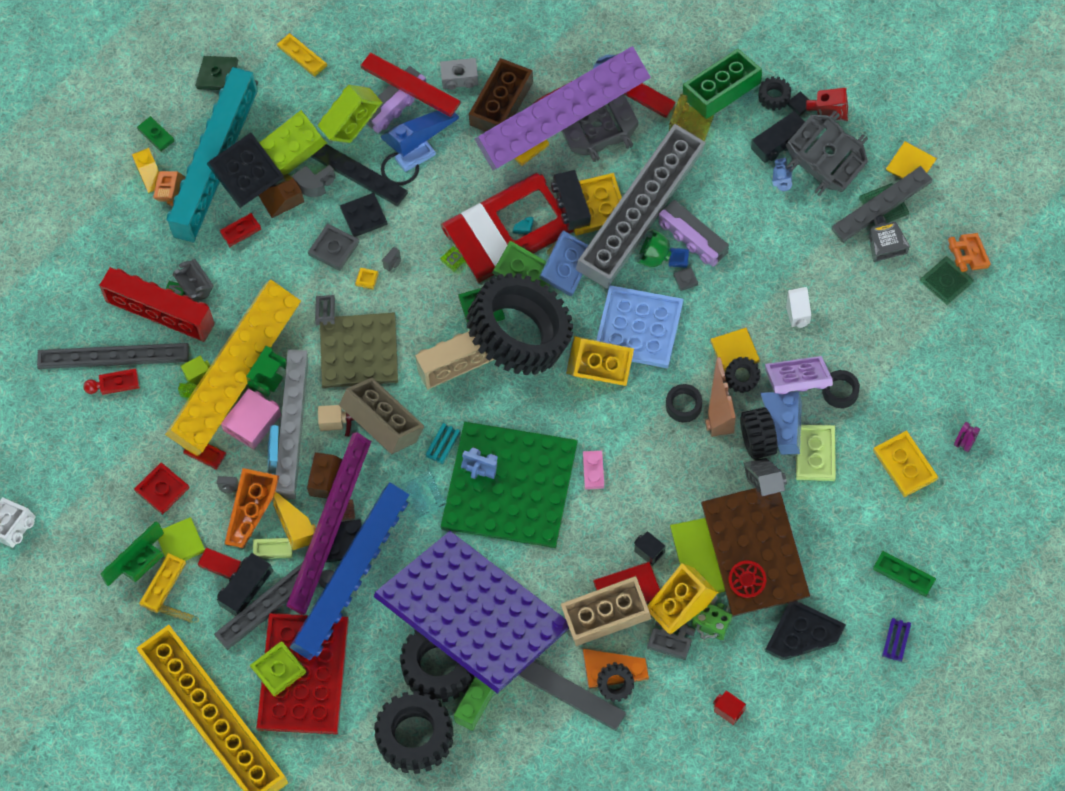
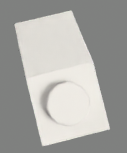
(798, 307)

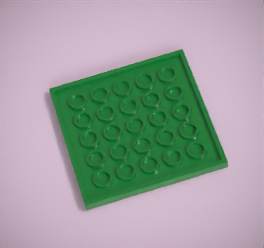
(526, 494)

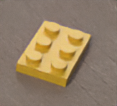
(905, 463)

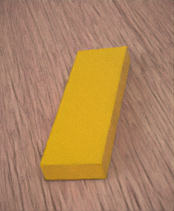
(302, 55)
(162, 583)

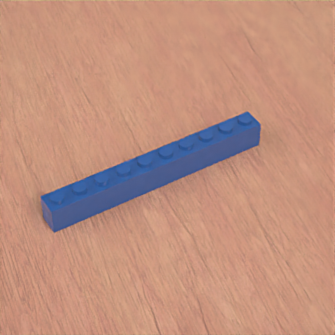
(349, 571)

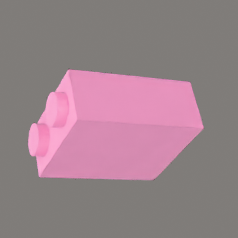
(251, 418)

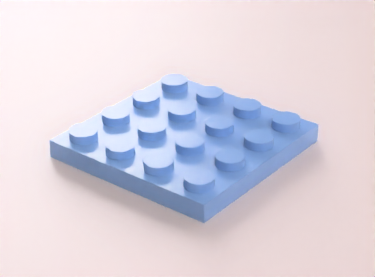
(641, 322)

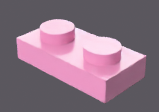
(593, 469)

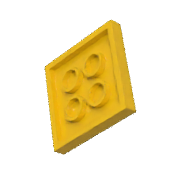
(601, 198)

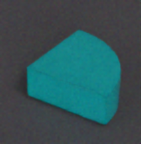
(524, 227)

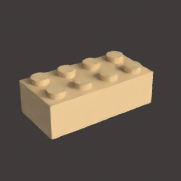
(449, 360)
(606, 611)

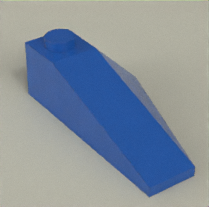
(413, 133)

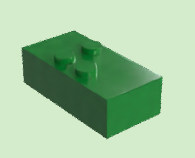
(722, 83)

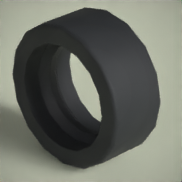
(847, 401)
(684, 416)

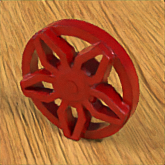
(747, 579)

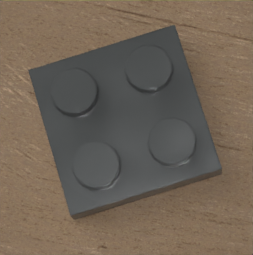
(333, 247)

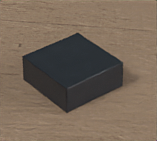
(798, 103)

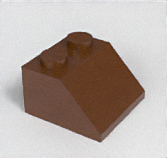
(323, 474)

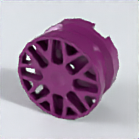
(969, 438)

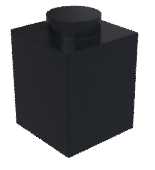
(649, 548)

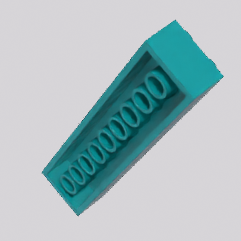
(220, 133)

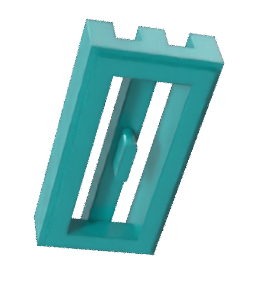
(449, 430)

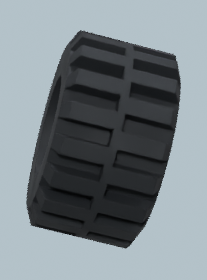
(759, 433)

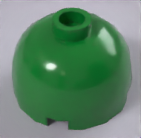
(655, 250)

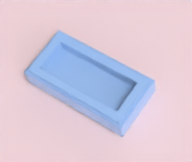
(417, 156)

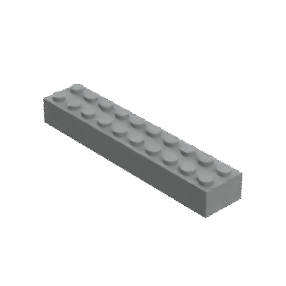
(640, 206)

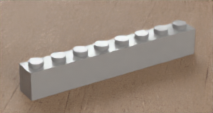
(291, 423)

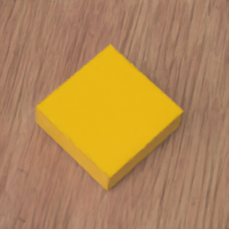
(367, 278)

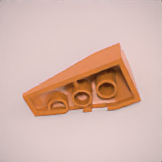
(251, 501)

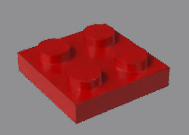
(161, 488)

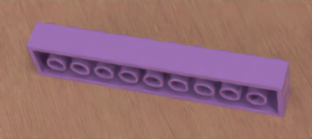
(562, 108)

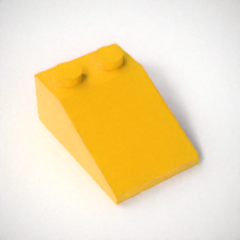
(599, 361)
(681, 598)

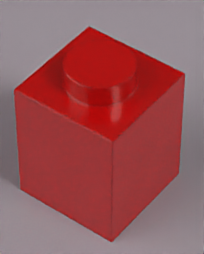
(729, 707)

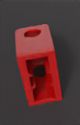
(830, 101)

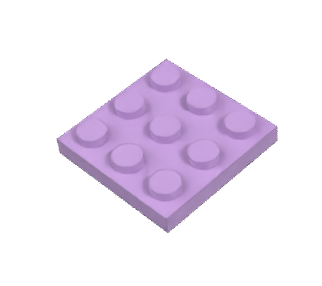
(798, 375)

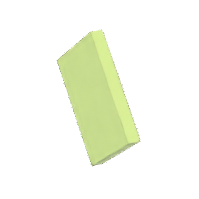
(816, 453)

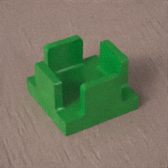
(263, 373)

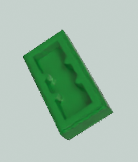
(155, 134)

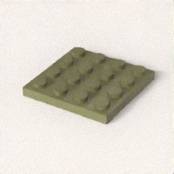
(359, 350)

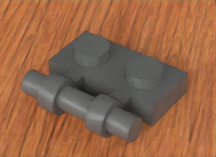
(671, 644)

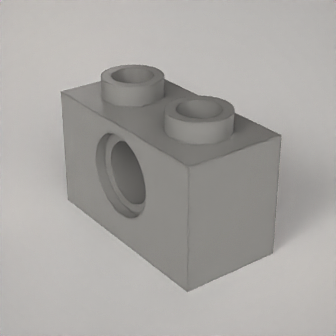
(465, 67)

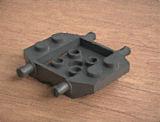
(604, 135)
(820, 163)

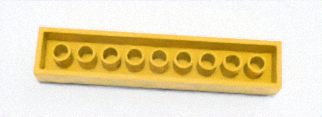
(228, 372)
(210, 713)

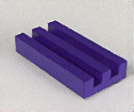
(900, 624)

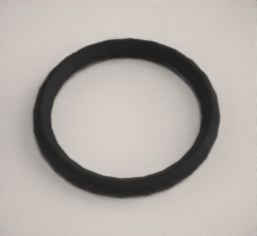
(398, 183)

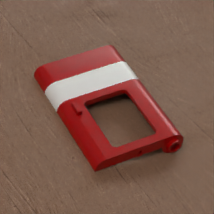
(482, 235)

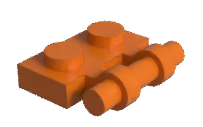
(973, 249)

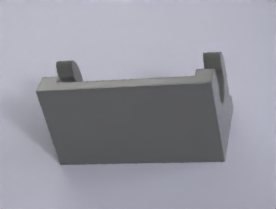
(193, 280)

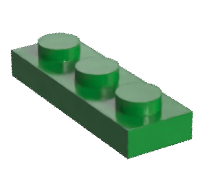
(904, 573)

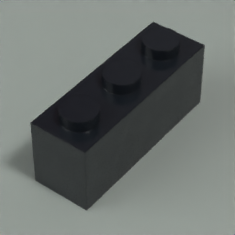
(774, 139)
(571, 200)
(244, 584)

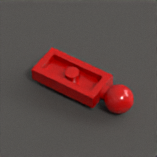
(113, 382)

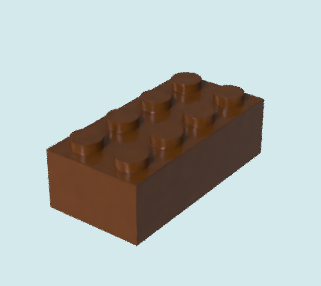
(501, 95)

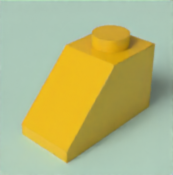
(147, 168)

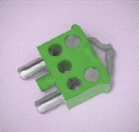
(713, 622)

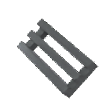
(325, 318)

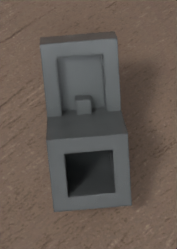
(311, 184)

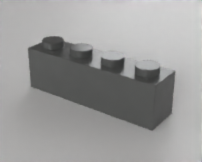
(765, 476)

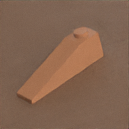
(721, 410)

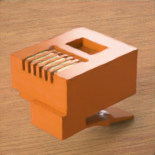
(168, 186)

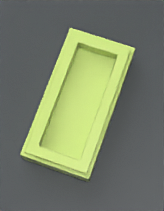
(272, 548)

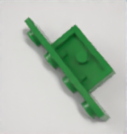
(136, 558)

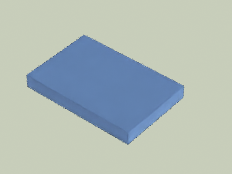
(561, 265)

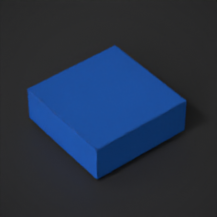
(679, 257)

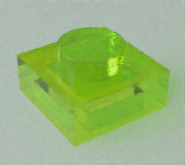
(187, 389)

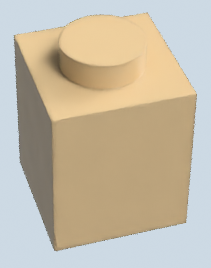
(331, 417)

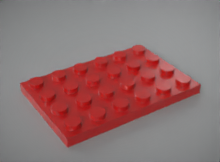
(315, 698)

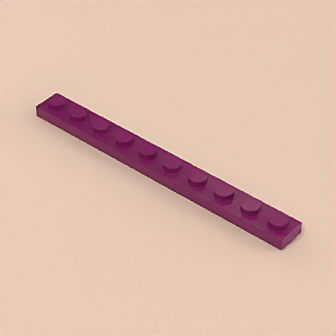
(328, 524)

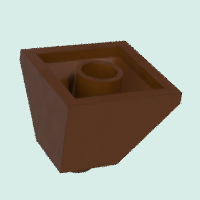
(282, 196)

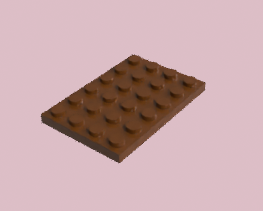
(759, 531)

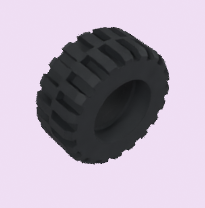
(438, 686)
(419, 757)

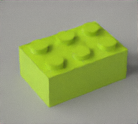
(349, 113)
(293, 142)

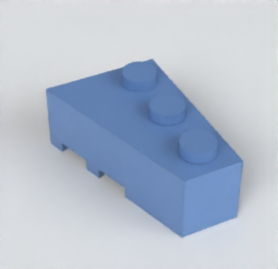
(786, 415)

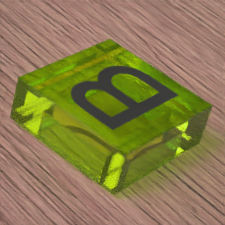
(452, 259)

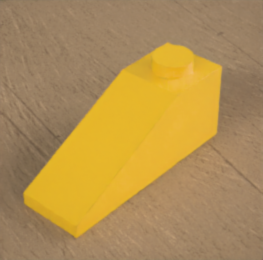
(294, 522)

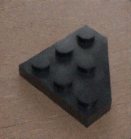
(803, 631)

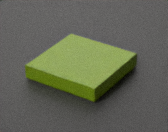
(181, 540)
(278, 668)

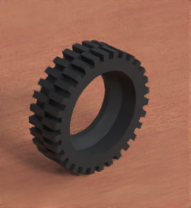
(534, 302)

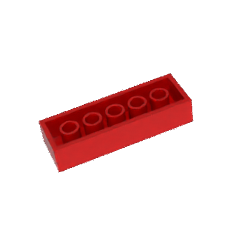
(157, 304)

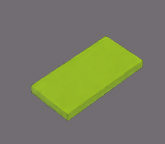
(696, 550)

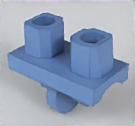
(781, 176)
(479, 465)

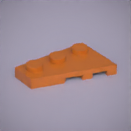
(597, 660)

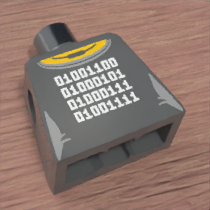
(887, 240)

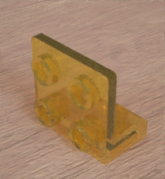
(690, 119)

